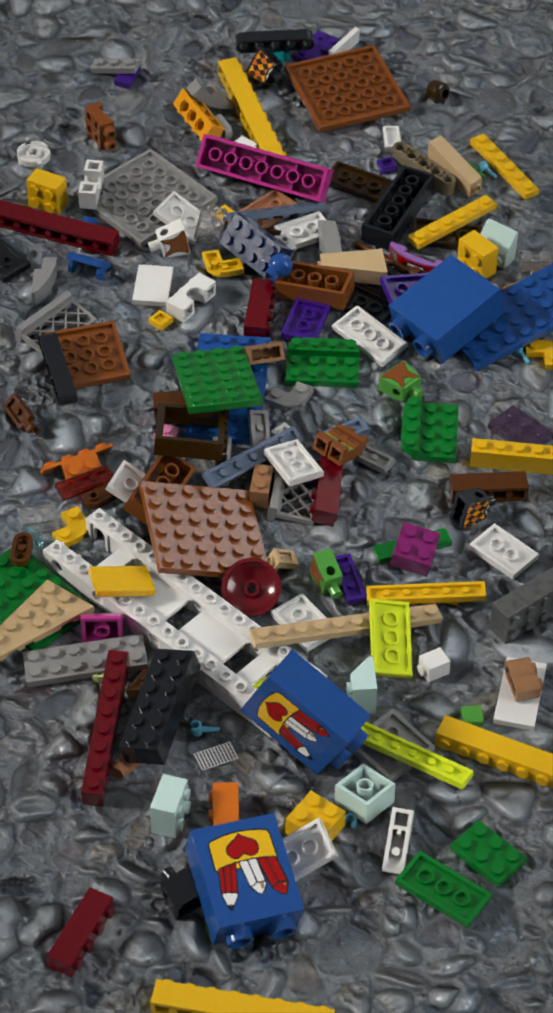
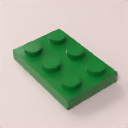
(488, 853)

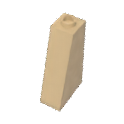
(443, 154)
(366, 264)

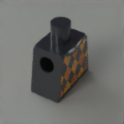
(265, 67)
(470, 507)

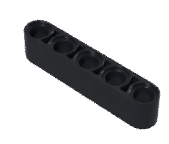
(275, 40)
(57, 369)

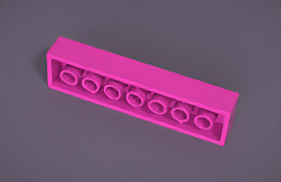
(264, 167)

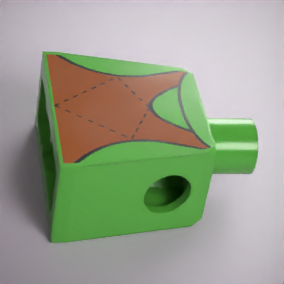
(401, 382)
(326, 573)

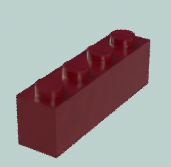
(259, 307)
(326, 493)
(80, 932)

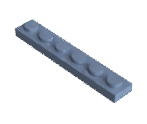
(281, 211)
(246, 460)

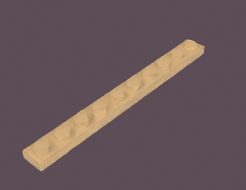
(332, 627)

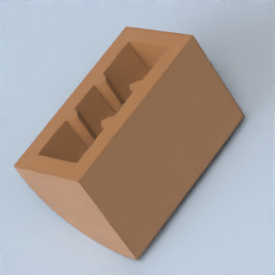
(265, 352)

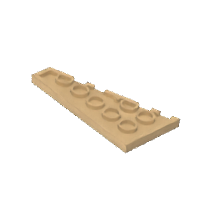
(40, 616)

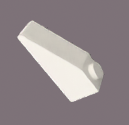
(398, 840)

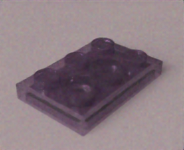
(517, 426)

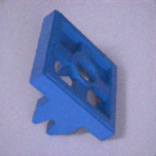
(101, 265)

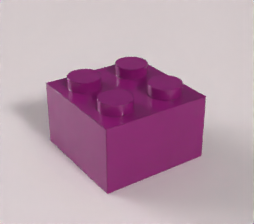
(415, 549)

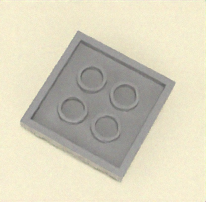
(384, 764)

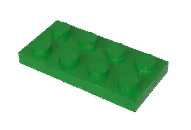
(443, 889)

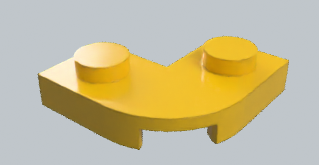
(221, 268)
(541, 348)
(74, 529)

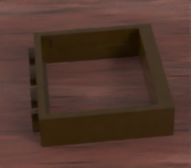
(186, 446)

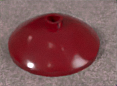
(247, 574)

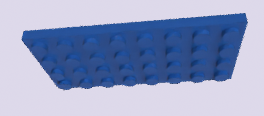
(526, 319)
(238, 418)

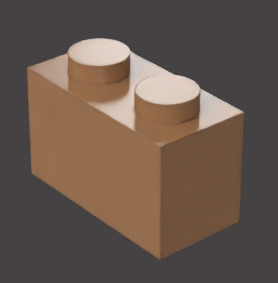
(261, 485)

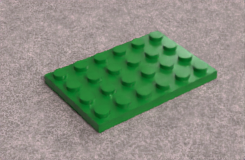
(216, 380)
(20, 583)

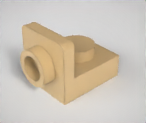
(282, 559)

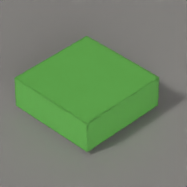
(472, 715)

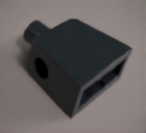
(179, 892)

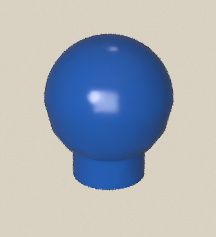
(279, 266)

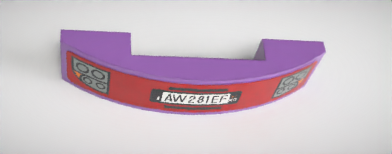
(399, 254)

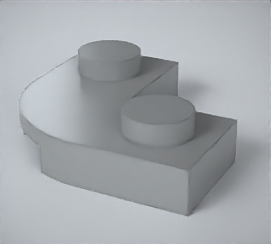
(283, 400)

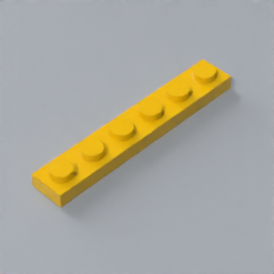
(504, 166)
(452, 222)
(429, 592)

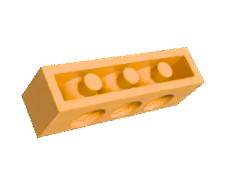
(197, 115)

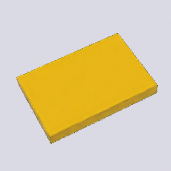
(121, 581)

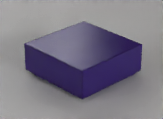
(387, 165)

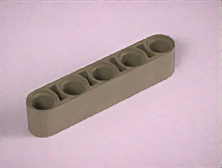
(406, 155)

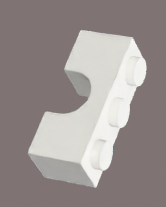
(92, 184)
(181, 304)

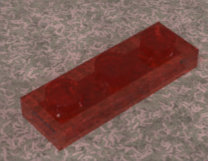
(83, 482)

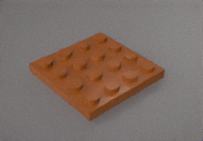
(94, 354)

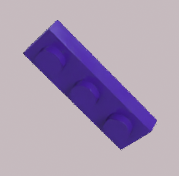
(351, 583)

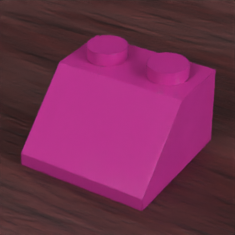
(101, 626)

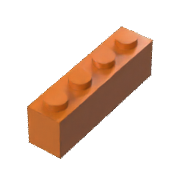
(225, 803)

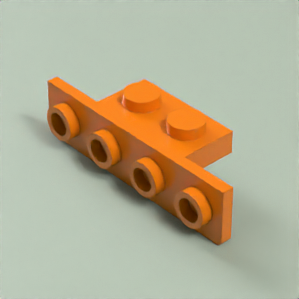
(78, 464)

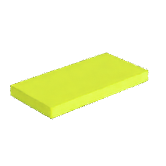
(391, 638)

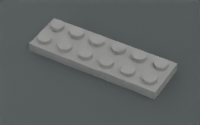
(80, 660)

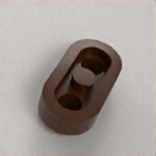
(98, 497)
(21, 549)

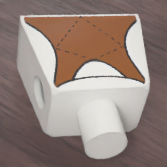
(171, 240)

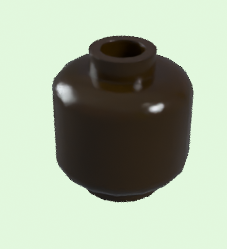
(438, 91)

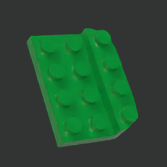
(323, 362)
(429, 431)

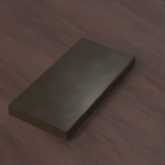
(358, 182)
(449, 241)

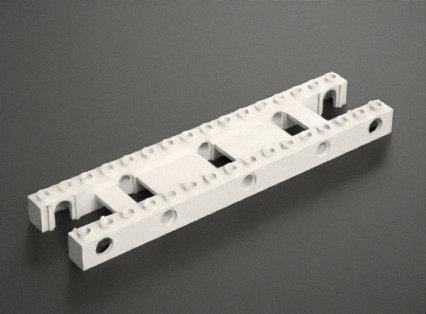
(213, 634)

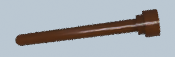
(390, 261)

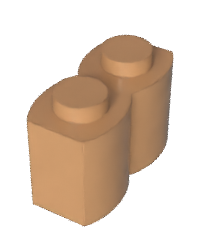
(523, 679)

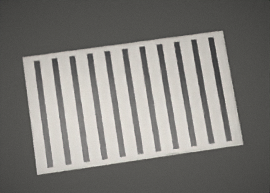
(216, 756)

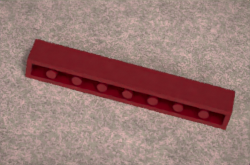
(58, 228)
(105, 728)

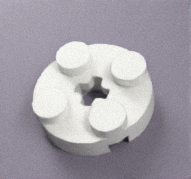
(26, 155)

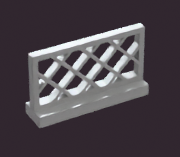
(48, 313)
(277, 498)

